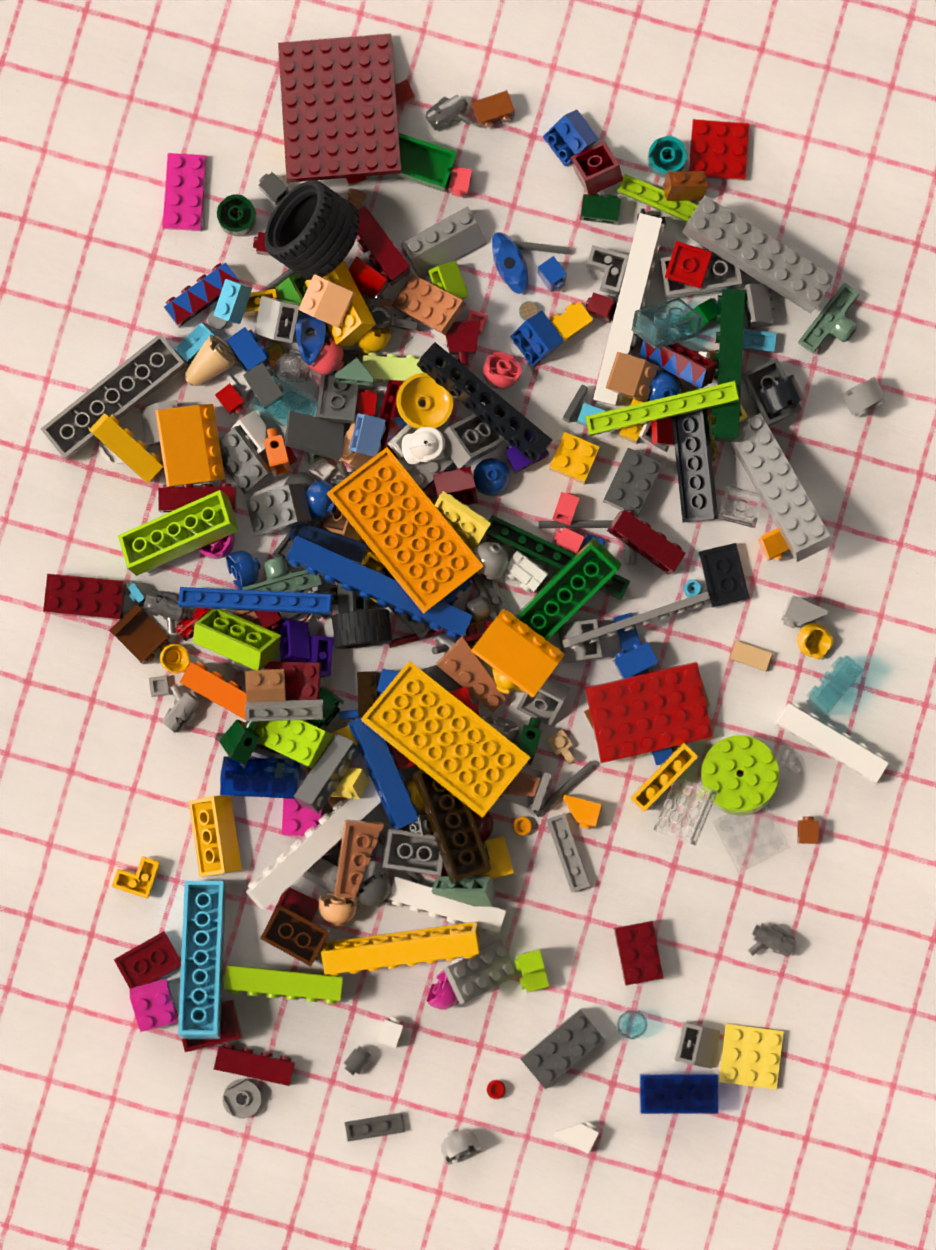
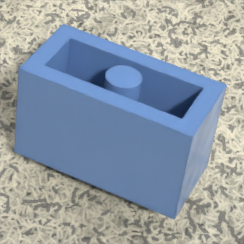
(367, 435)

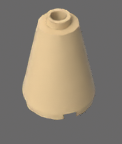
(210, 361)

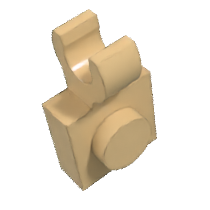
(560, 744)

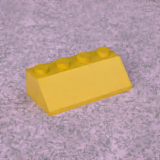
(215, 835)

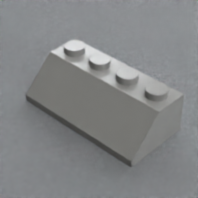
(443, 242)

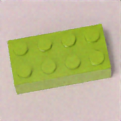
(236, 638)
(294, 739)

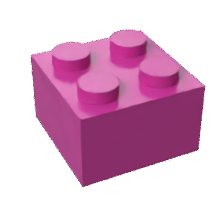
(298, 819)
(153, 1005)

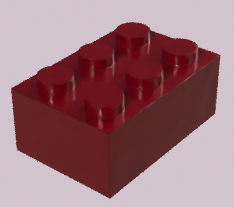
(638, 953)
(229, 1029)

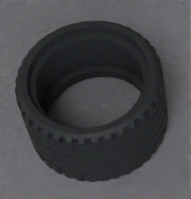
(312, 230)

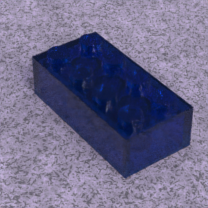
(260, 777)
(678, 1093)

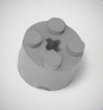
(863, 396)

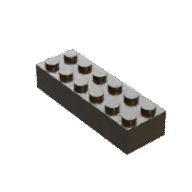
(452, 829)

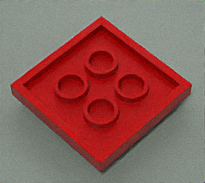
(719, 149)

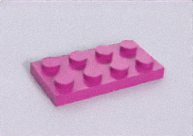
(184, 192)

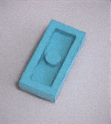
(759, 340)

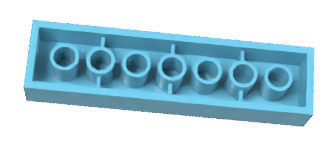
(202, 960)

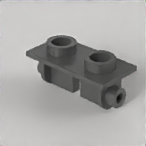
(421, 825)

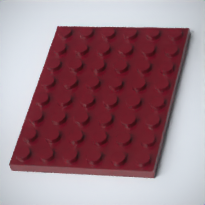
(339, 108)

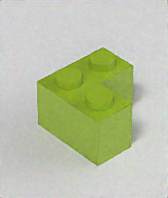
(532, 970)

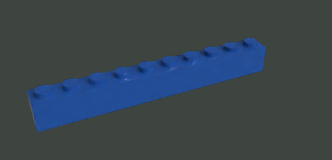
(375, 586)

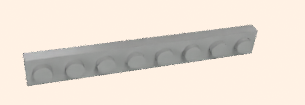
(628, 624)

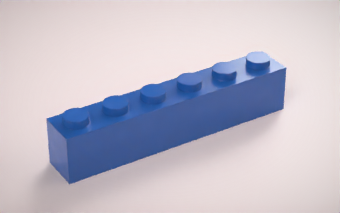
(384, 774)

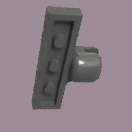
(384, 318)
(489, 601)

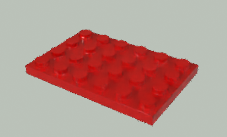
(648, 712)

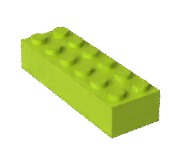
(178, 533)
(283, 982)

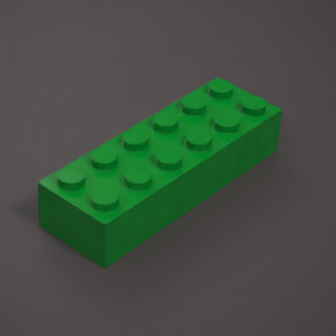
(569, 589)

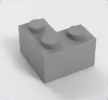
(613, 266)

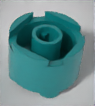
(662, 147)

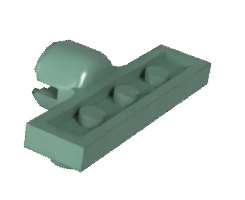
(832, 320)
(282, 580)

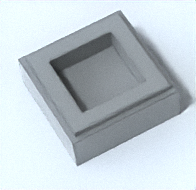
(159, 686)

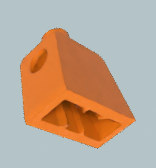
(276, 453)

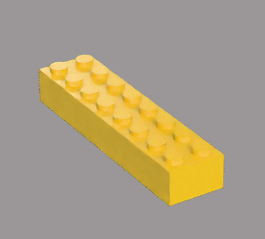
(401, 948)

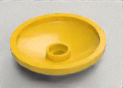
(436, 399)

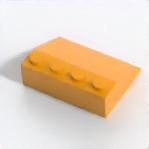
(190, 445)
(518, 652)

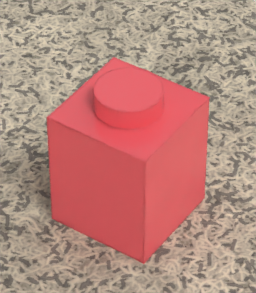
(460, 181)
(565, 508)
(569, 540)

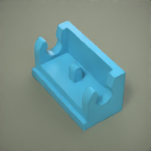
(193, 342)

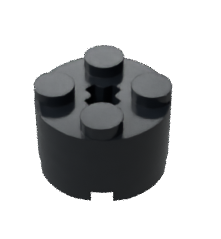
(782, 394)

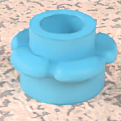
(692, 583)

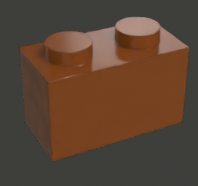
(493, 109)
(685, 185)

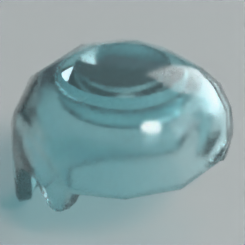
(632, 1024)

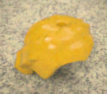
(814, 640)

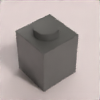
(273, 187)

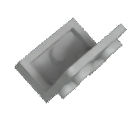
(538, 800)

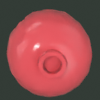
(329, 358)
(501, 370)

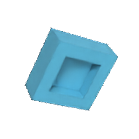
(135, 594)

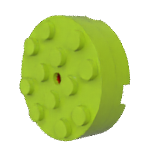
(745, 757)

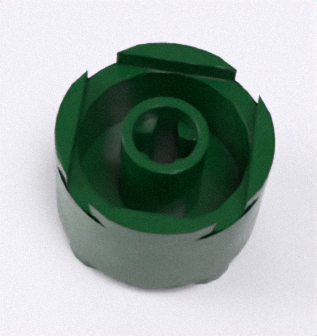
(227, 210)
(330, 708)

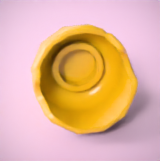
(174, 658)

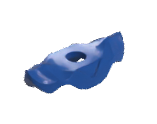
(516, 277)
(310, 346)

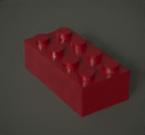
(380, 249)
(84, 597)

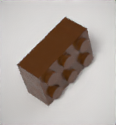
(294, 935)

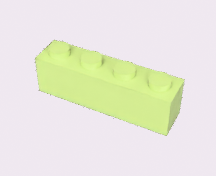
(391, 367)

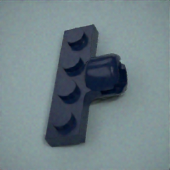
(338, 544)

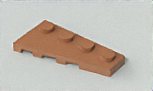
(355, 853)

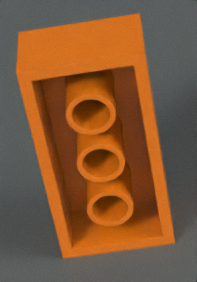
(215, 688)

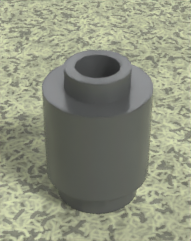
(357, 1060)

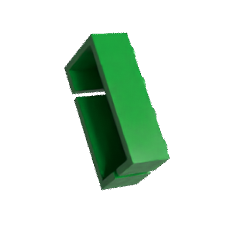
(425, 162)

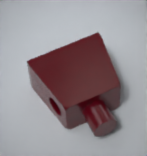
(463, 339)

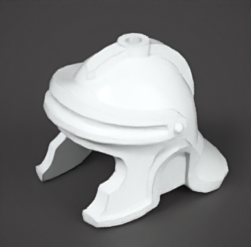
(416, 451)

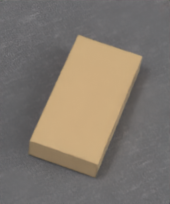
(750, 656)

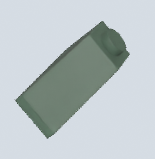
(473, 891)

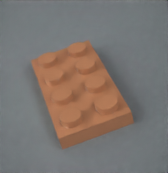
(428, 304)

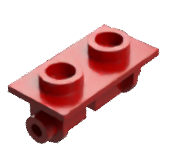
(186, 626)

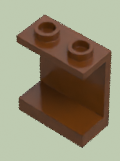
(140, 634)

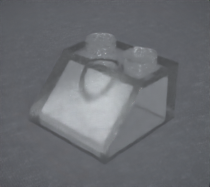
(740, 506)

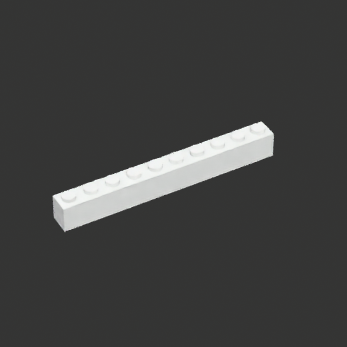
(629, 300)
(310, 848)

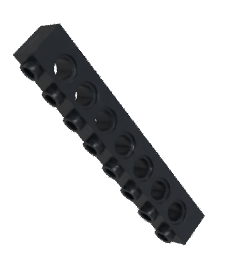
(494, 403)

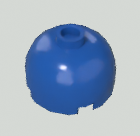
(664, 385)
(491, 477)
(318, 501)
(243, 567)

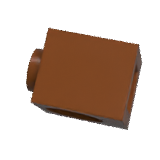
(808, 831)

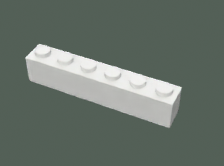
(832, 743)
(421, 898)

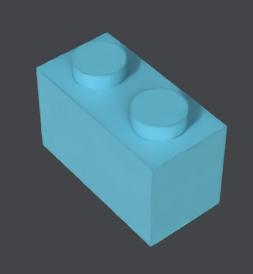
(232, 301)

